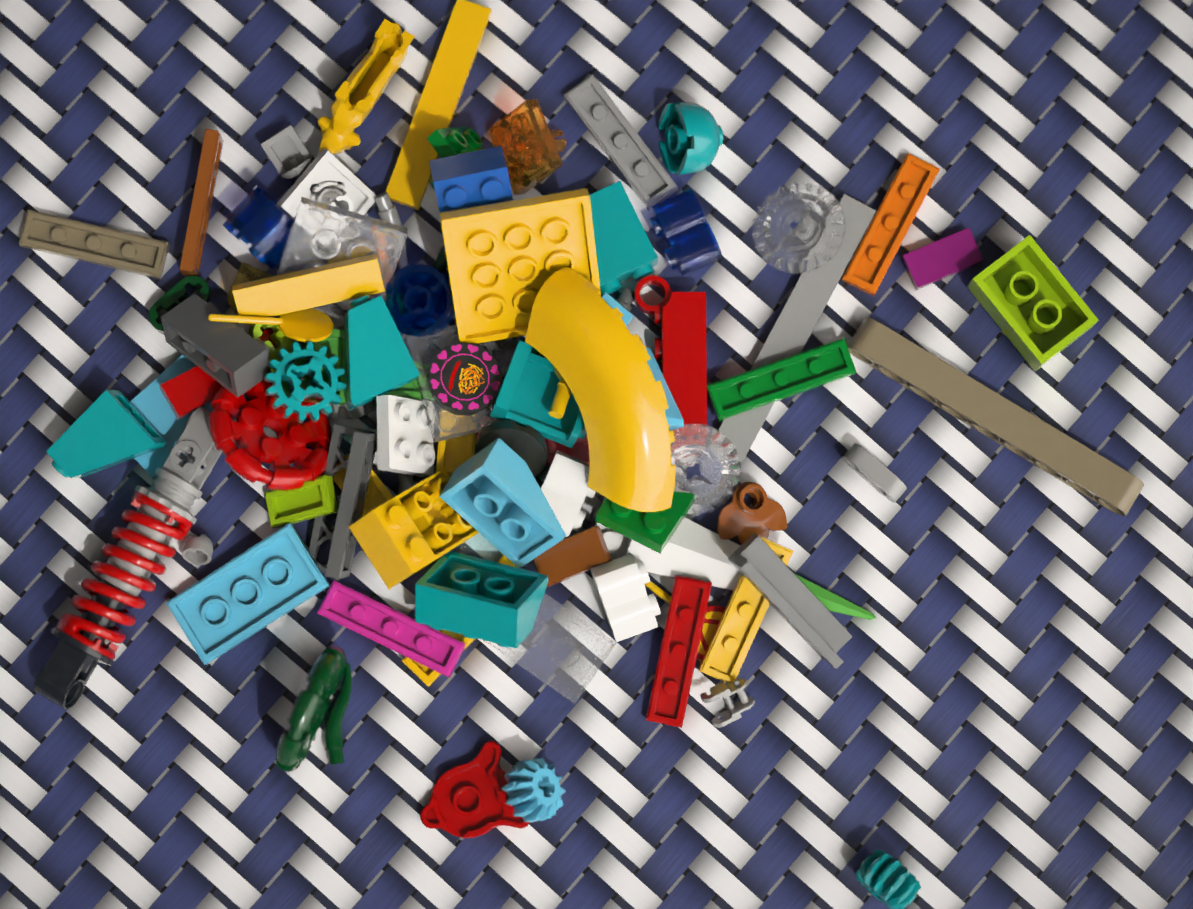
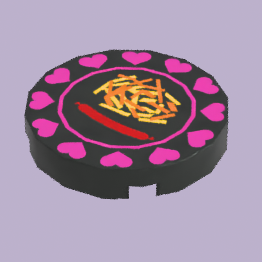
(464, 378)

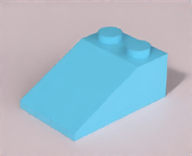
(504, 503)

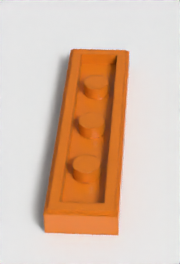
(890, 224)

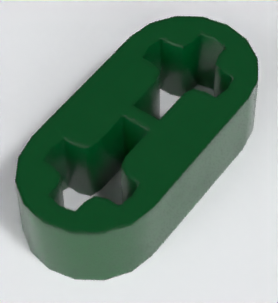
(175, 297)

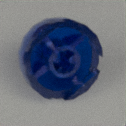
(420, 300)

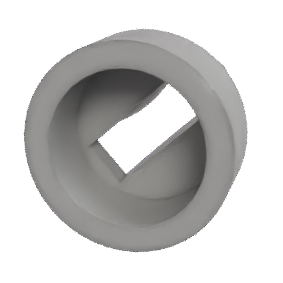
(198, 549)

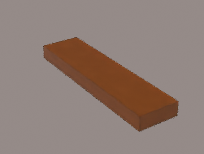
(201, 203)

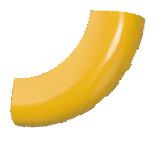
(612, 389)

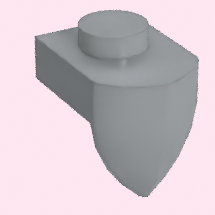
(287, 153)

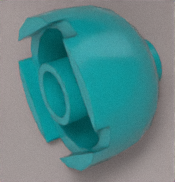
(690, 137)

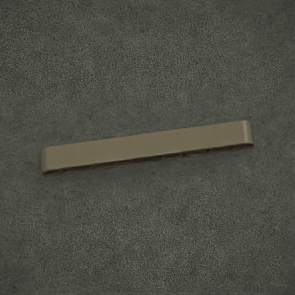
(995, 416)

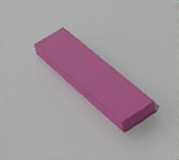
(391, 629)

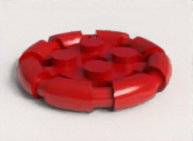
(257, 446)

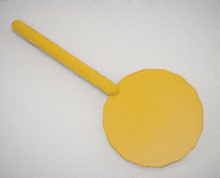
(298, 325)

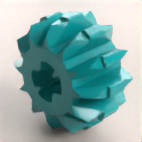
(888, 880)

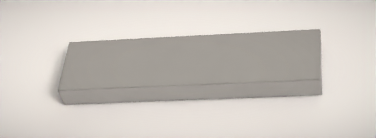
(620, 142)

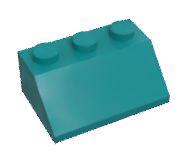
(479, 599)

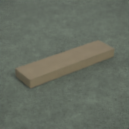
(94, 244)

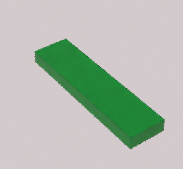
(781, 379)

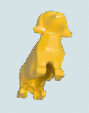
(363, 88)

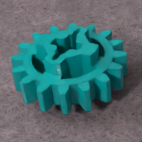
(290, 375)

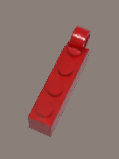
(681, 346)

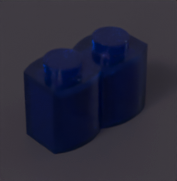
(685, 232)

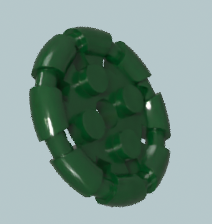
(310, 708)

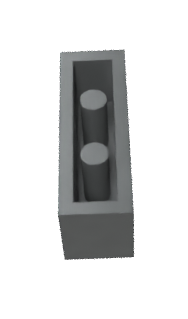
(216, 347)

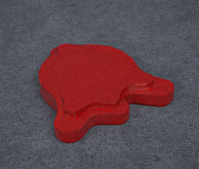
(471, 797)

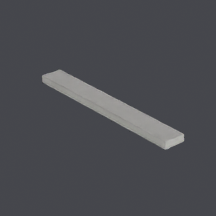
(799, 319)

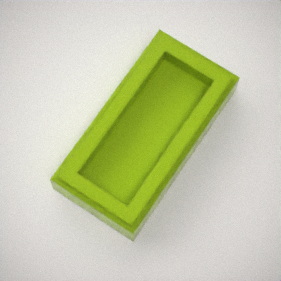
(301, 504)

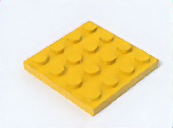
(507, 252)

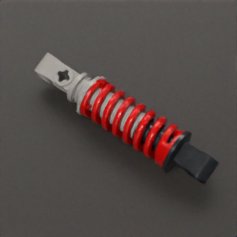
(160, 517)

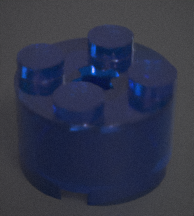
(262, 224)

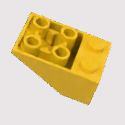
(411, 530)

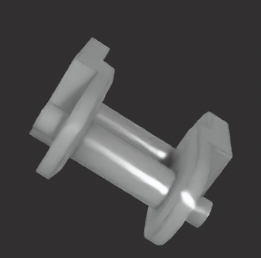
(733, 709)

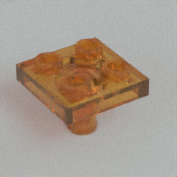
(528, 146)

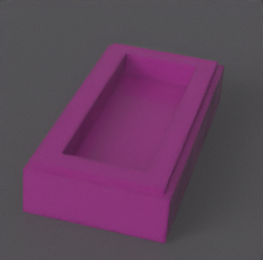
(942, 258)

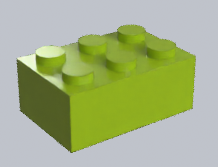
(1032, 303)

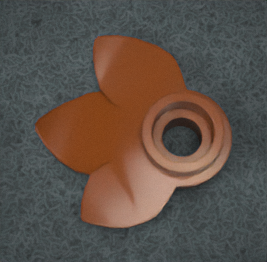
(743, 521)

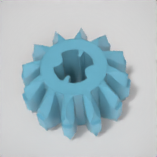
(533, 790)

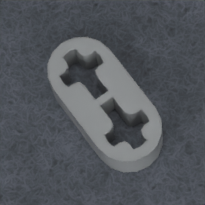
(874, 472)

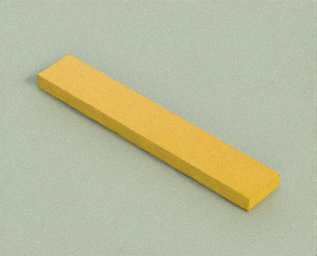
(438, 101)

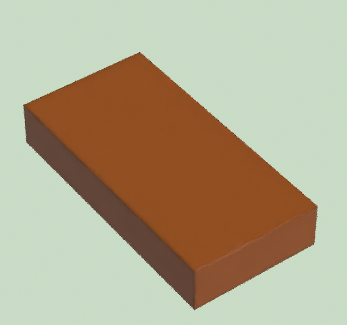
(573, 556)

